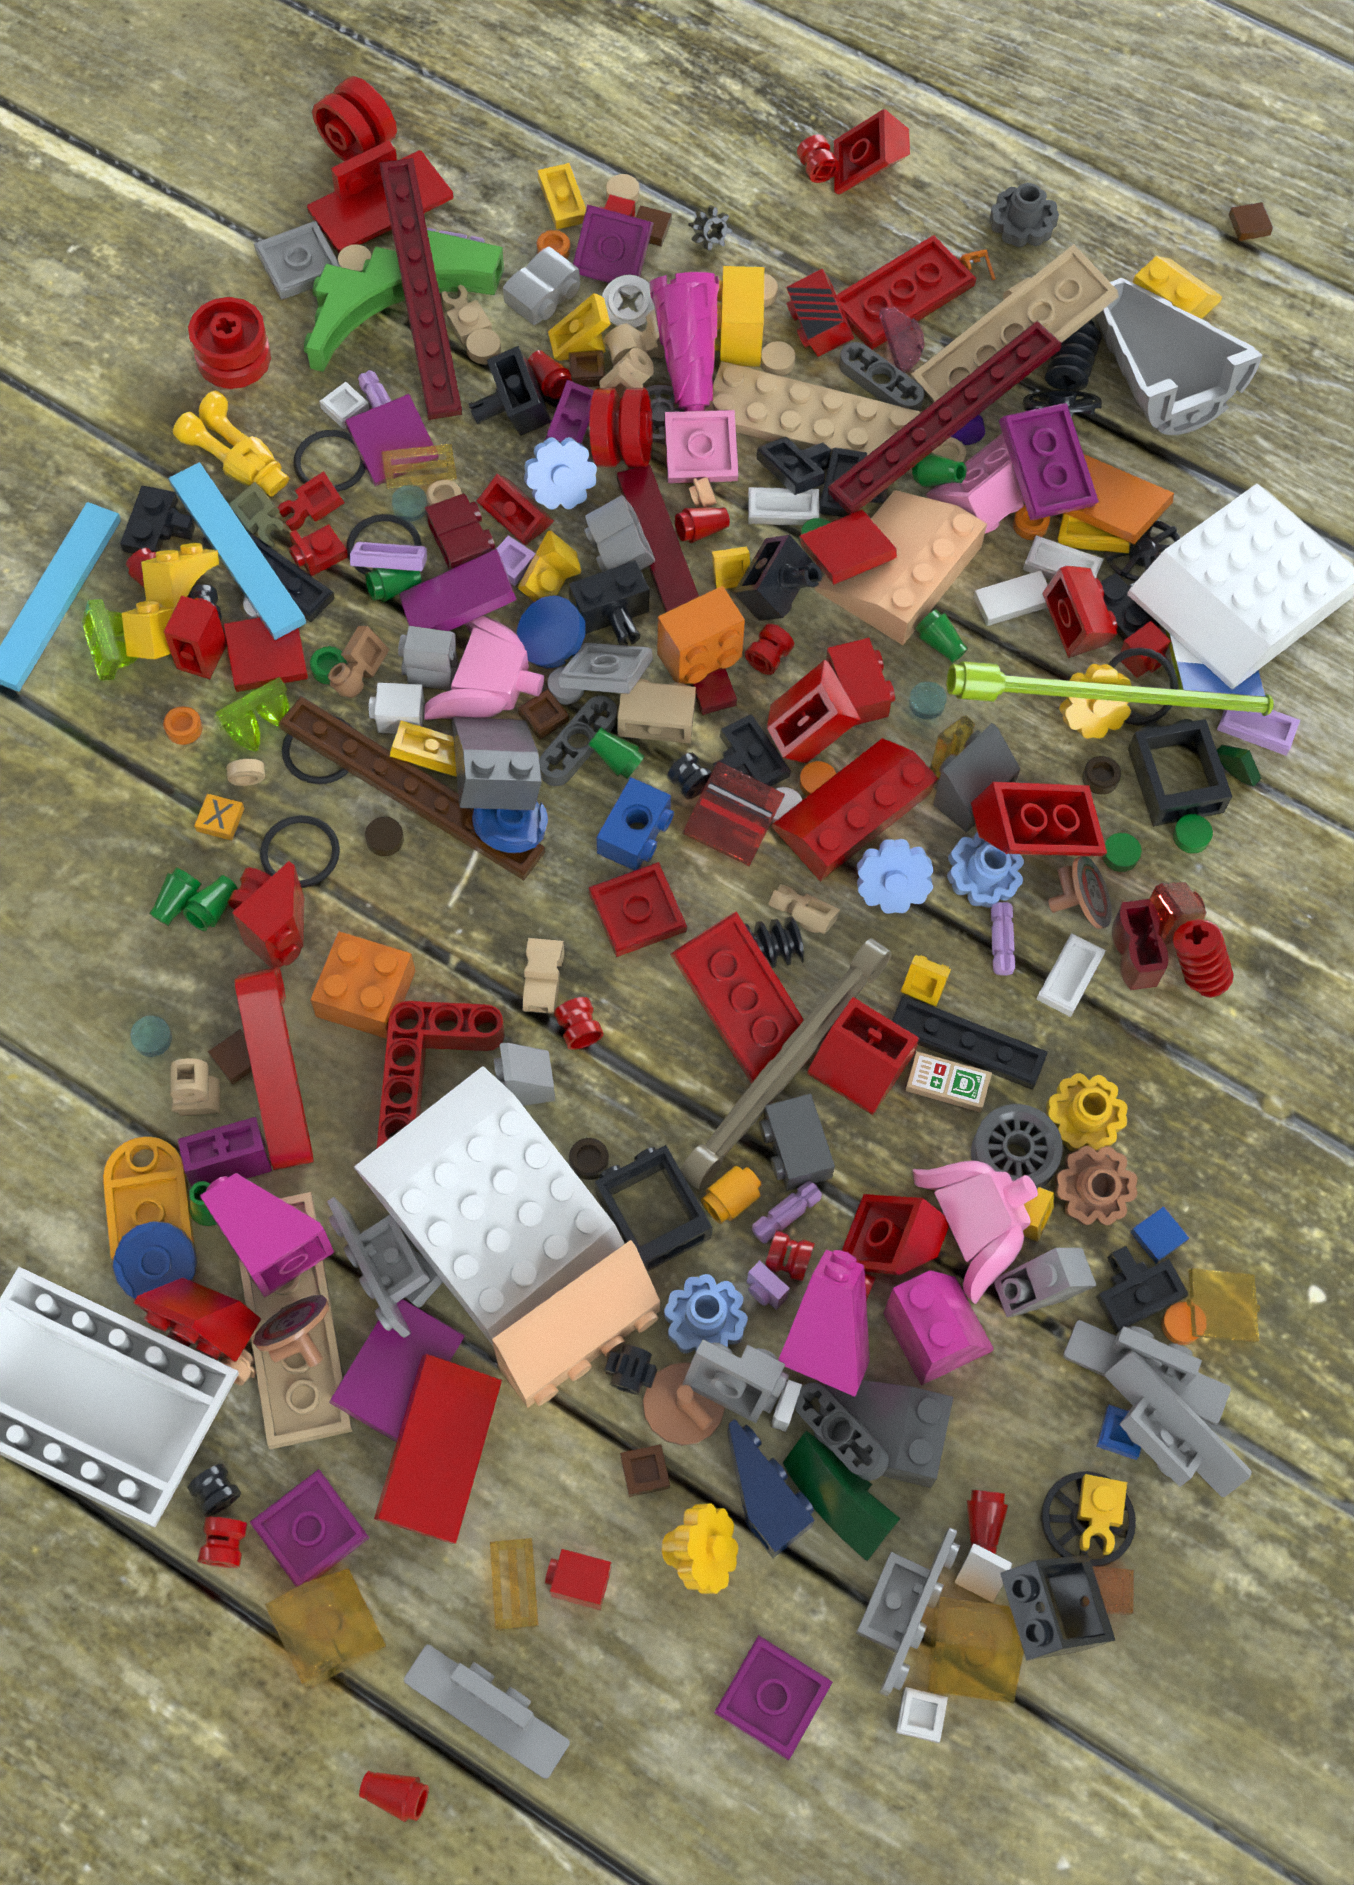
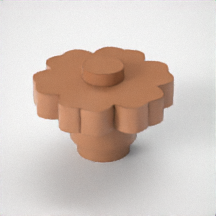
(1095, 1185)

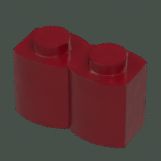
(458, 531)
(1138, 942)

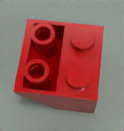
(811, 715)
(863, 1055)
(200, 1317)

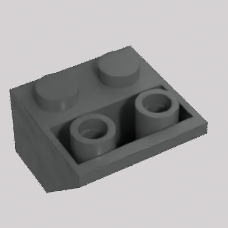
(971, 772)

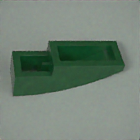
(839, 1496)

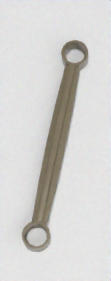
(707, 1159)

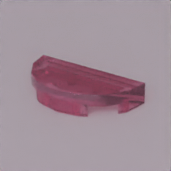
(903, 337)

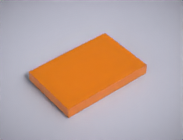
(1125, 502)

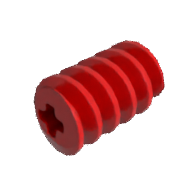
(1203, 957)

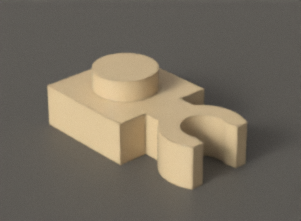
(464, 316)
(809, 911)

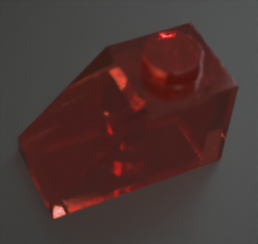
(1175, 907)

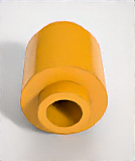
(731, 1194)

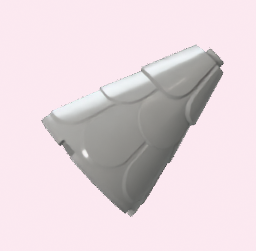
(1173, 360)

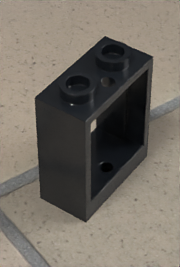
(1172, 807)
(674, 1242)
(1070, 1582)

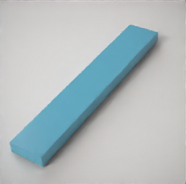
(237, 551)
(55, 593)

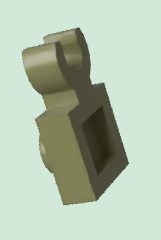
(258, 513)

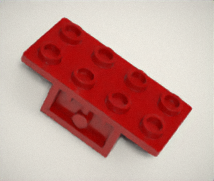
(359, 206)

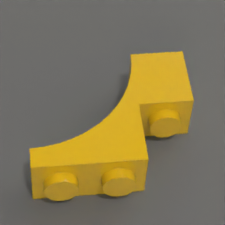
(165, 581)

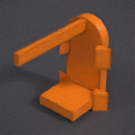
(975, 256)

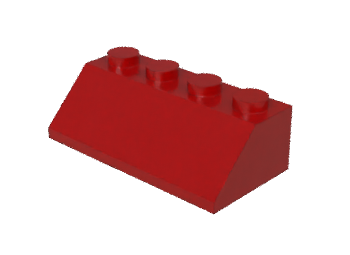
(855, 806)

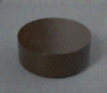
(1101, 775)
(384, 836)
(588, 1158)

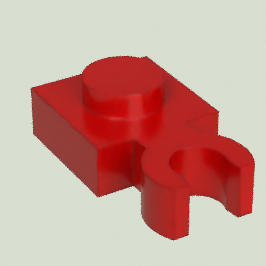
(315, 498)

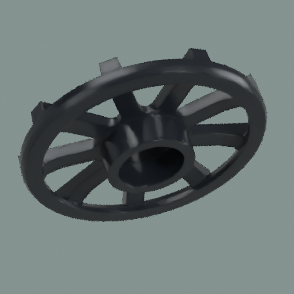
(1056, 397)
(1144, 551)
(1079, 1525)

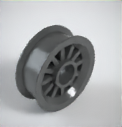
(1031, 1119)

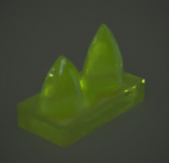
(100, 630)
(239, 716)

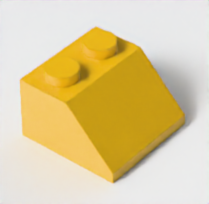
(1178, 286)

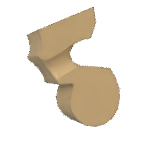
(625, 337)
(629, 372)
(542, 975)
(193, 1089)

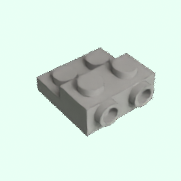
(737, 1383)

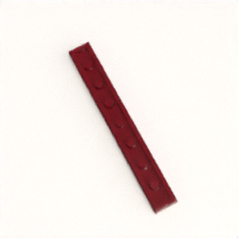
(420, 289)
(944, 418)
(671, 572)

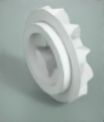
(631, 287)

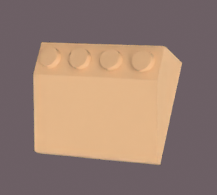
(932, 550)
(577, 1326)

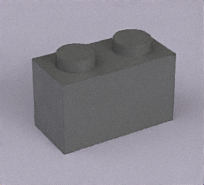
(797, 1142)

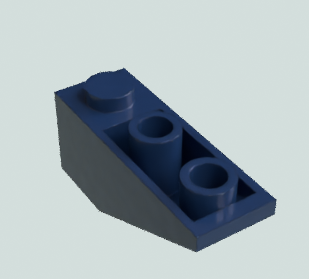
(768, 1504)

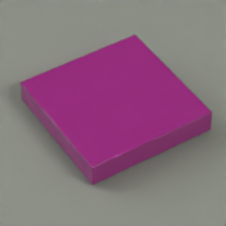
(611, 244)
(388, 428)
(309, 1529)
(773, 1698)

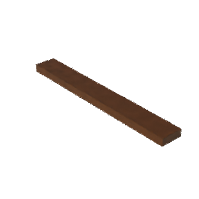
(397, 780)

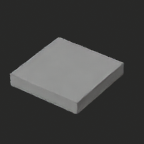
(295, 258)
(606, 668)

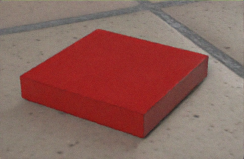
(848, 546)
(260, 658)
(637, 909)

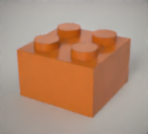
(700, 636)
(362, 984)

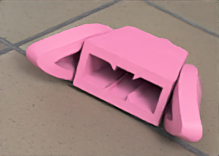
(488, 675)
(984, 1216)

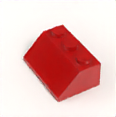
(1039, 819)

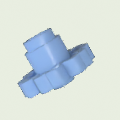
(560, 473)
(983, 872)
(894, 876)
(705, 1313)

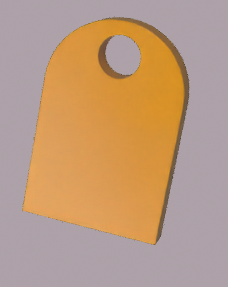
(147, 1192)

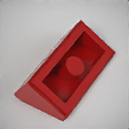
(514, 509)

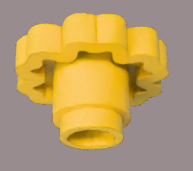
(1095, 716)
(1087, 1112)
(702, 1549)

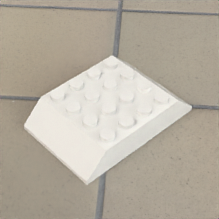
(1244, 585)
(490, 1202)
(101, 1398)

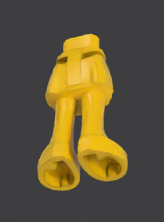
(247, 460)

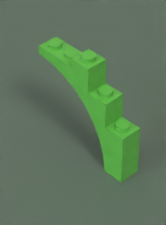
(353, 296)

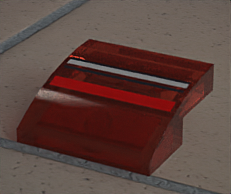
(733, 813)

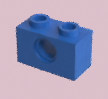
(635, 805)

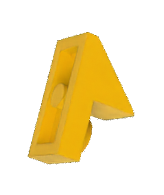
(580, 329)
(549, 568)

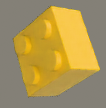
(740, 315)

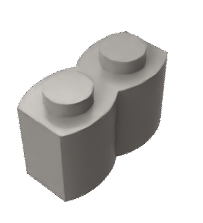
(542, 286)
(618, 535)
(429, 657)

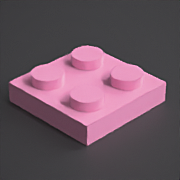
(701, 446)

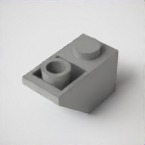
(525, 1073)
(1045, 1281)

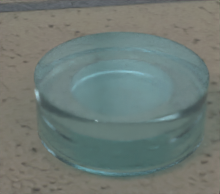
(409, 502)
(927, 700)
(151, 1036)

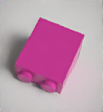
(265, 1232)
(831, 1325)
(935, 1325)

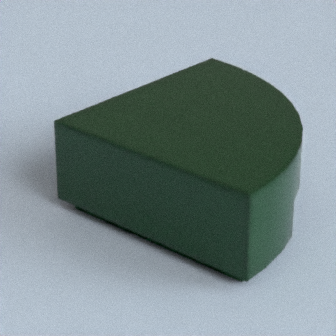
(1239, 764)

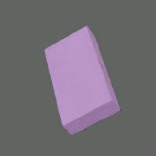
(388, 556)
(1270, 731)

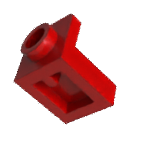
(317, 550)

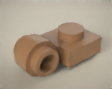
(365, 655)

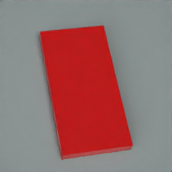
(912, 282)
(739, 992)
(438, 1449)

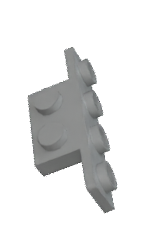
(386, 1261)
(1173, 1363)
(1172, 1430)
(899, 1604)
(487, 1710)

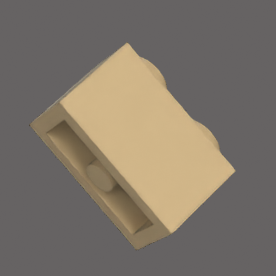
(657, 712)

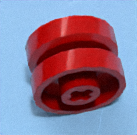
(353, 118)
(229, 342)
(621, 427)

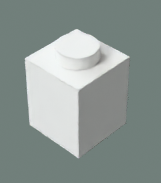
(396, 703)

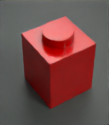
(578, 1578)

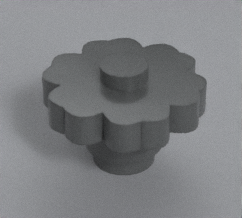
(1024, 215)

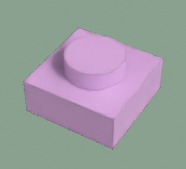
(515, 558)
(766, 1286)

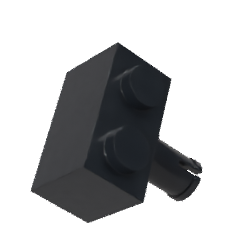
(515, 393)
(776, 578)
(612, 600)

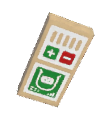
(948, 1081)

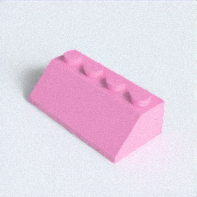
(989, 486)

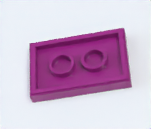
(1048, 461)
(459, 594)
(386, 1368)

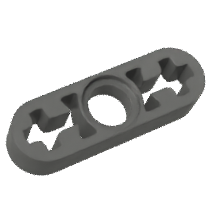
(878, 365)
(576, 756)
(857, 1436)

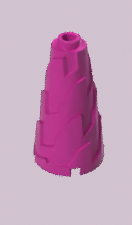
(688, 333)

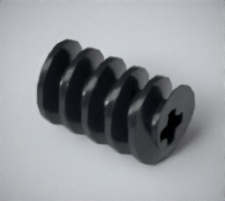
(1074, 361)
(778, 940)

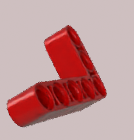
(414, 1043)
(273, 1067)

